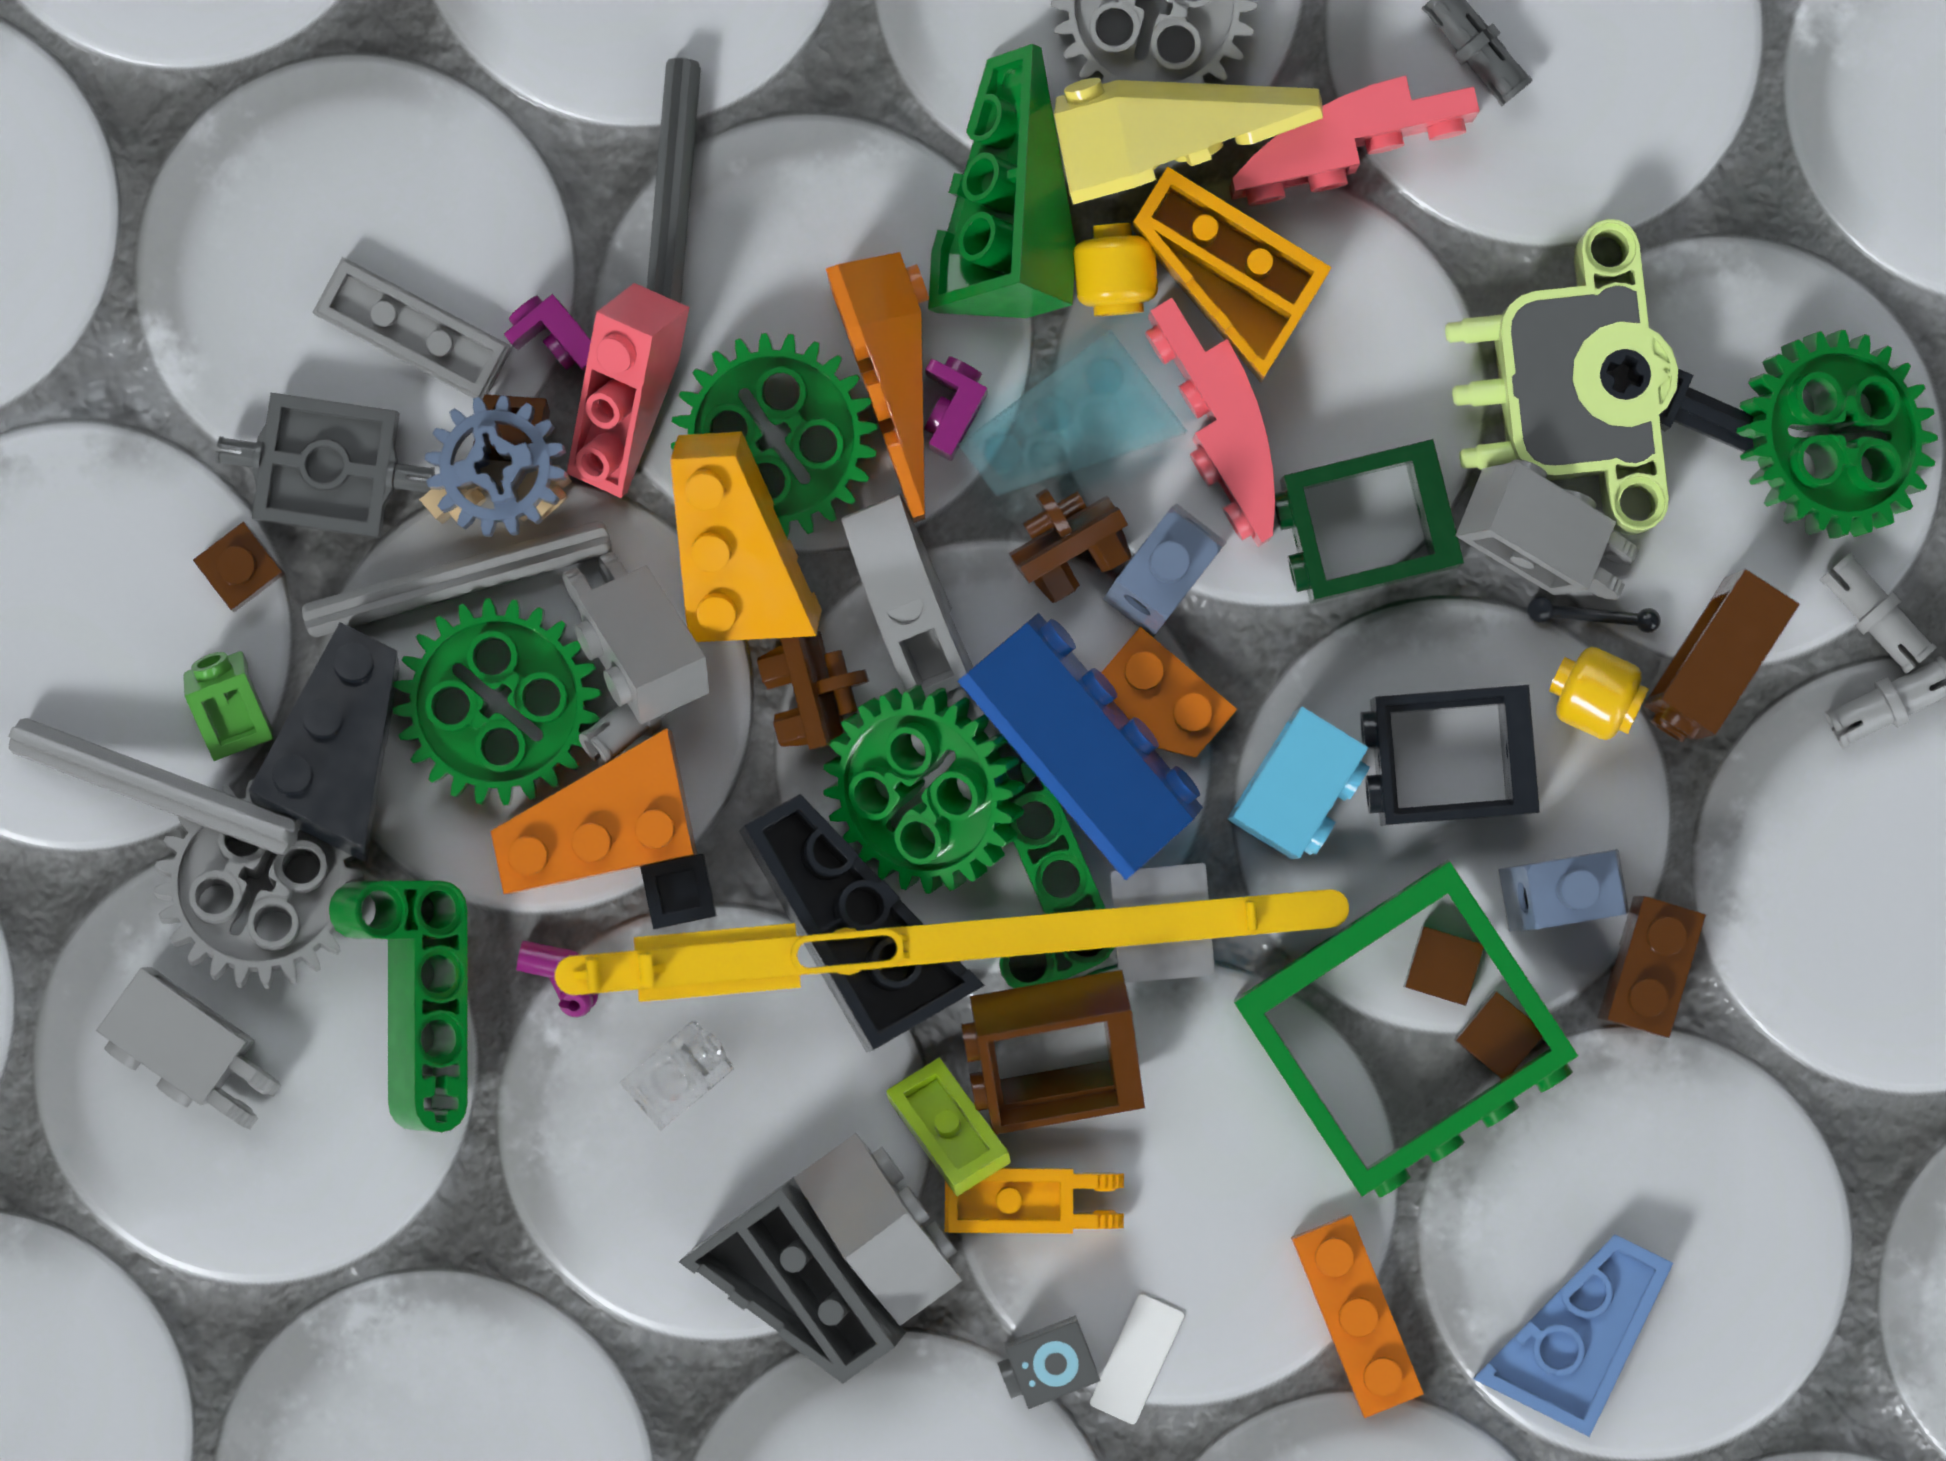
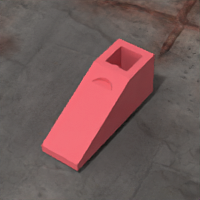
(624, 385)

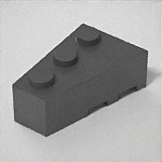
(797, 1281)

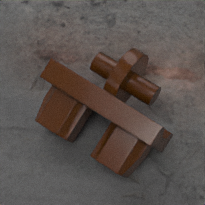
(1064, 532)
(820, 689)

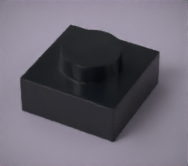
(678, 891)

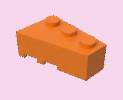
(601, 824)

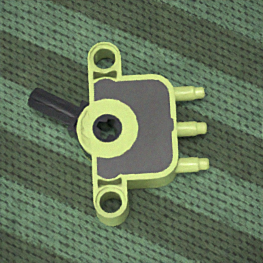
(1561, 399)

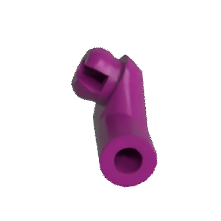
(542, 961)

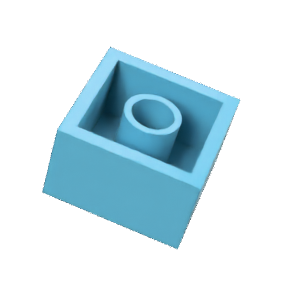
(1299, 785)

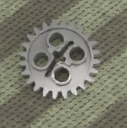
(1209, 21)
(205, 861)

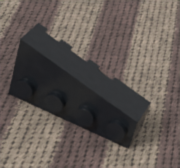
(832, 888)

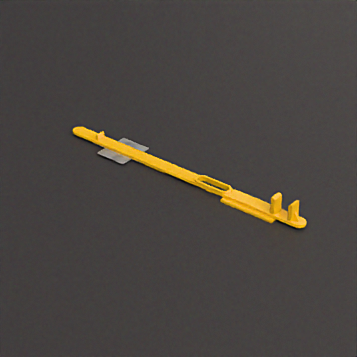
(1156, 923)

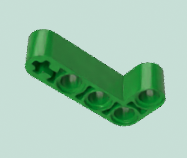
(1035, 857)
(410, 1002)

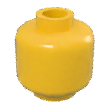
(1115, 271)
(1598, 693)

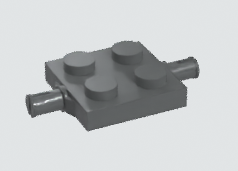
(325, 465)

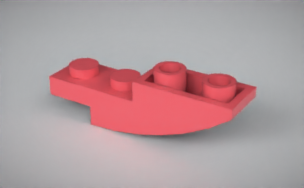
(1327, 148)
(1236, 442)

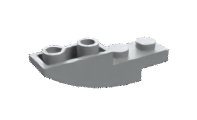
(909, 601)

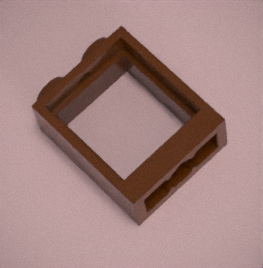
(1719, 657)
(1059, 1093)

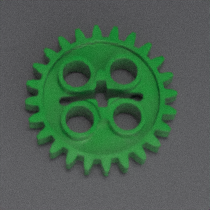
(1835, 376)
(821, 401)
(461, 746)
(964, 830)

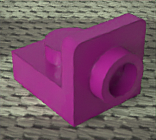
(567, 338)
(953, 418)

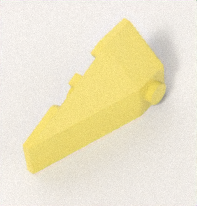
(1127, 128)

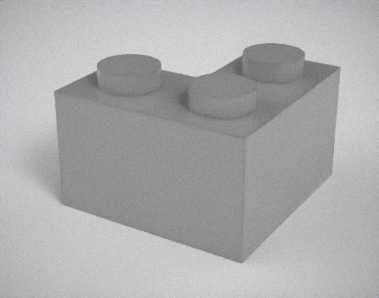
(880, 1227)

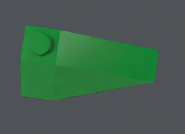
(1011, 216)

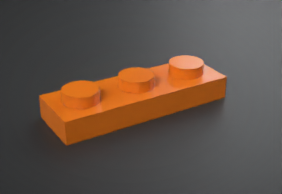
(1357, 1315)

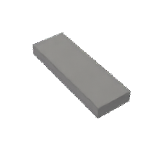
(412, 329)

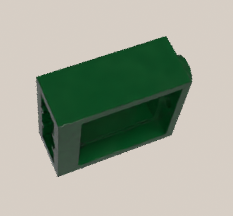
(1431, 504)

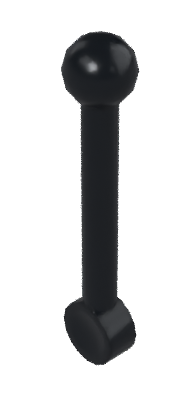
(1541, 610)

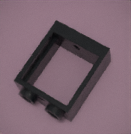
(1516, 749)

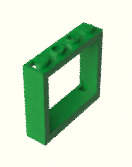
(1444, 1135)

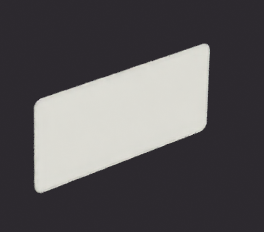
(1137, 1359)

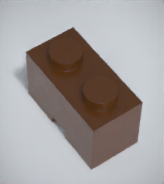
(1651, 966)

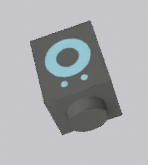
(1048, 1363)

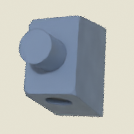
(1164, 569)
(1564, 891)

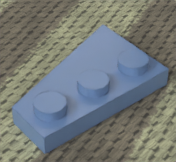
(1581, 1337)

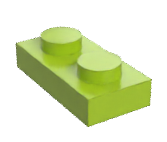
(948, 1126)

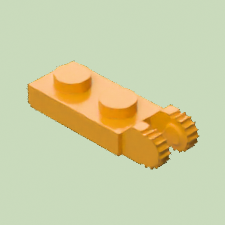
(1030, 1202)

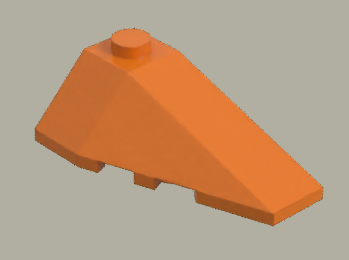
(884, 327)

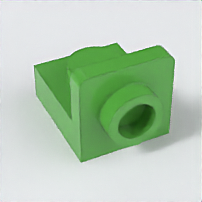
(226, 704)

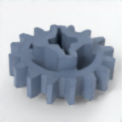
(468, 475)

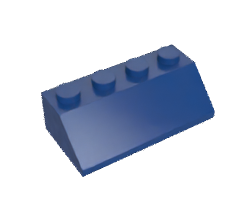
(1083, 744)

